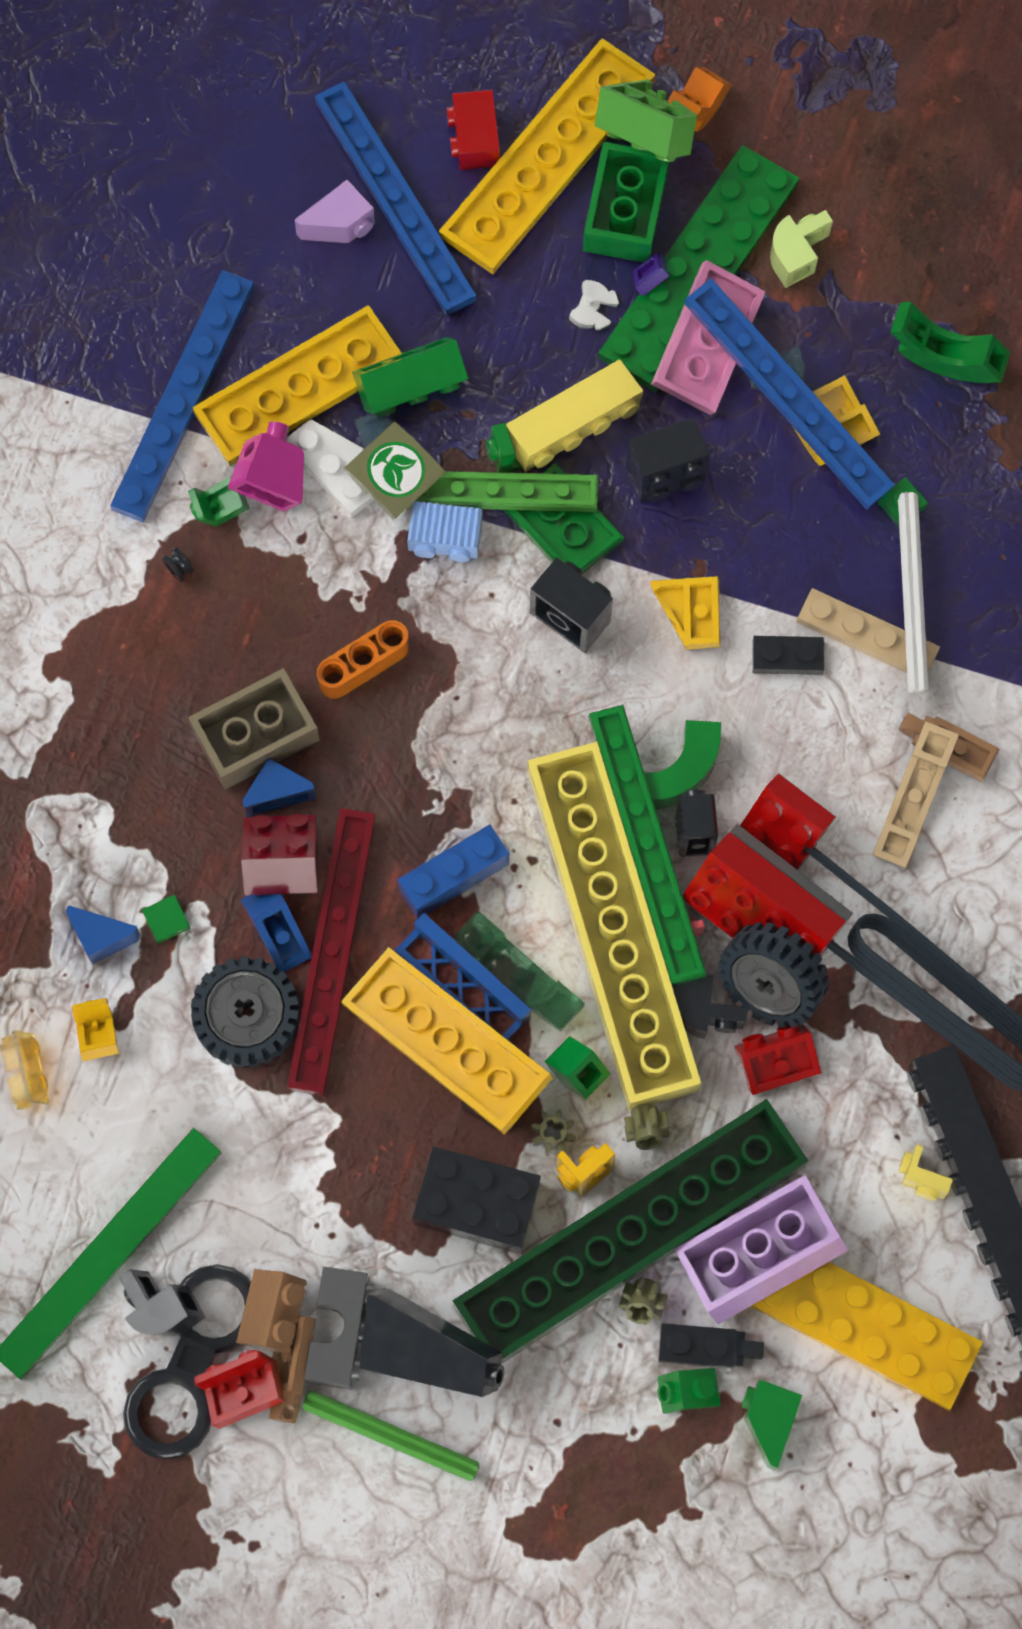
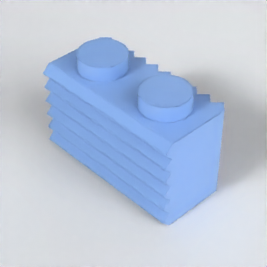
(444, 531)

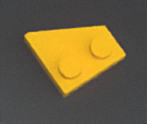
(692, 609)

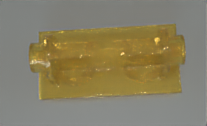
(22, 1053)

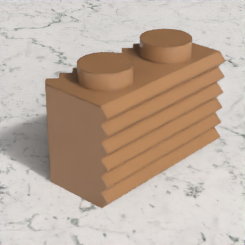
(271, 1311)

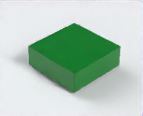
(166, 919)

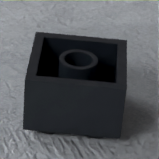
(667, 461)
(571, 604)

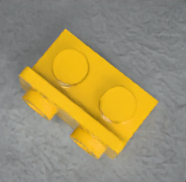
(594, 1167)

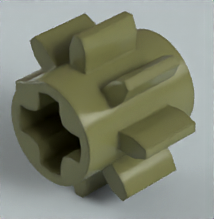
(556, 1123)
(646, 1127)
(643, 1301)

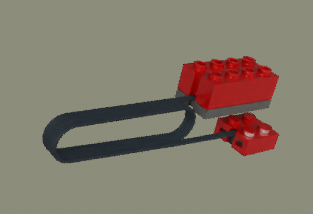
(757, 879)

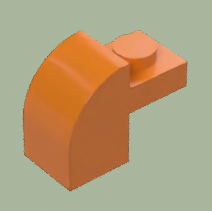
(702, 95)

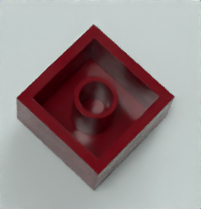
(279, 854)

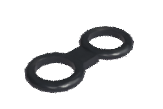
(191, 1358)

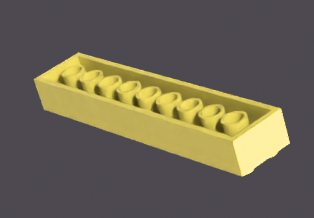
(613, 926)

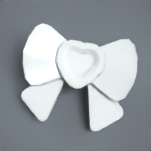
(586, 313)

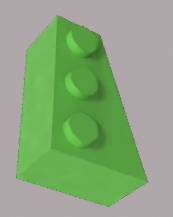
(646, 119)

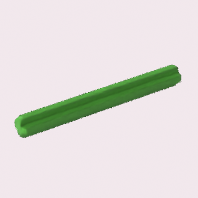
(390, 1435)

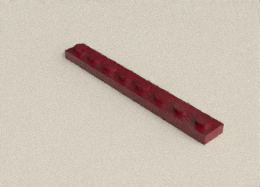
(331, 952)

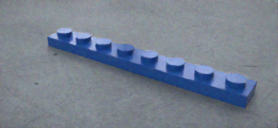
(395, 198)
(181, 394)
(789, 394)

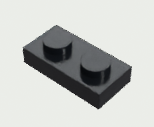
(788, 655)

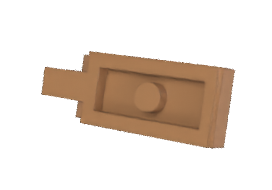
(969, 754)
(292, 1371)

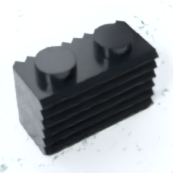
(696, 823)

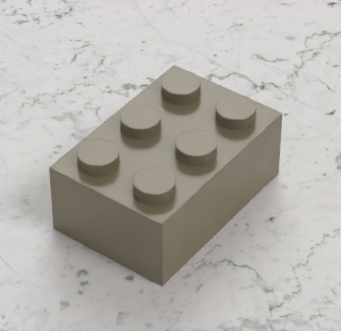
(254, 726)

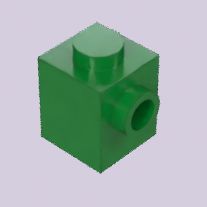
(577, 1067)

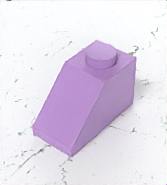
(337, 217)

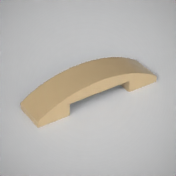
(915, 794)

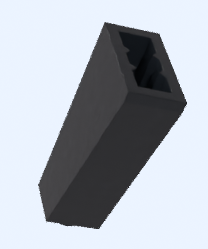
(426, 1349)

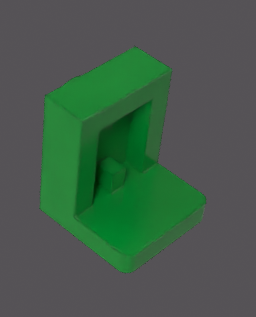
(501, 450)
(217, 503)
(688, 1390)

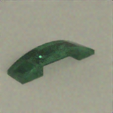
(518, 973)

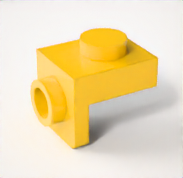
(95, 1029)

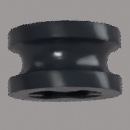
(177, 564)

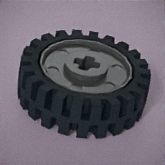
(773, 974)
(245, 1039)

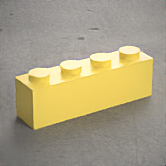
(573, 415)

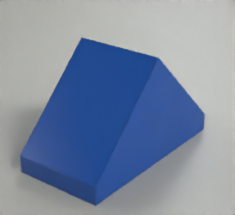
(276, 789)
(101, 934)

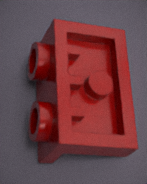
(778, 1058)

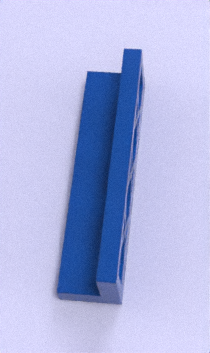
(469, 968)

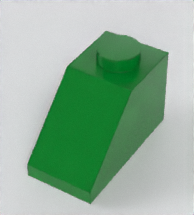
(770, 1418)

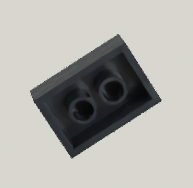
(476, 1200)

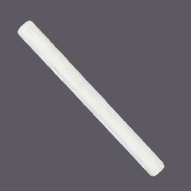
(913, 593)

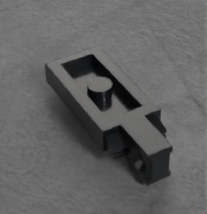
(706, 1346)

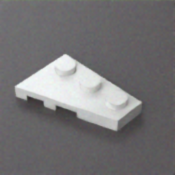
(325, 458)

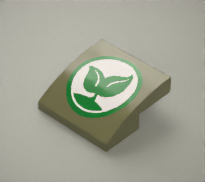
(394, 470)

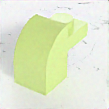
(791, 246)

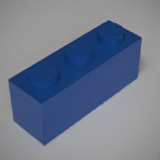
(453, 871)

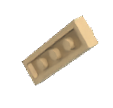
(859, 630)

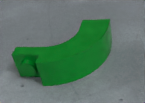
(948, 353)
(691, 769)

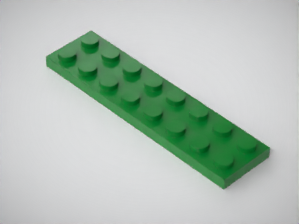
(721, 232)

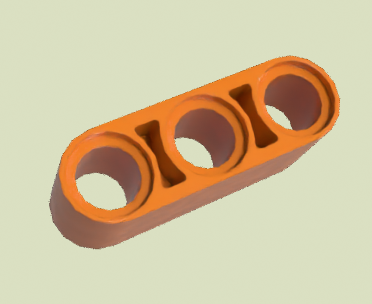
(370, 644)

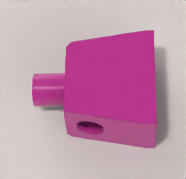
(270, 469)

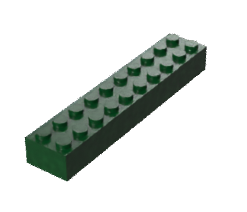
(631, 1232)

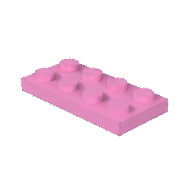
(694, 363)

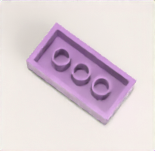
(761, 1249)

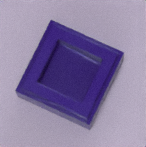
(650, 273)

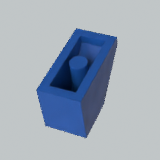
(277, 930)

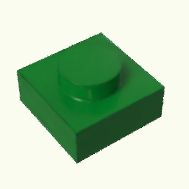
(889, 501)

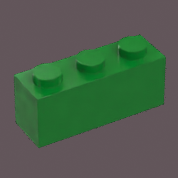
(410, 376)

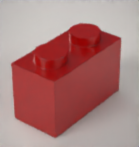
(475, 129)

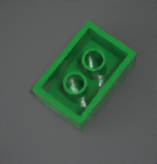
(625, 203)

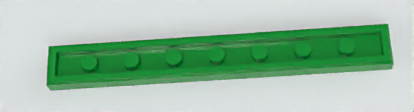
(647, 845)
(107, 1253)

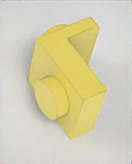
(927, 1183)

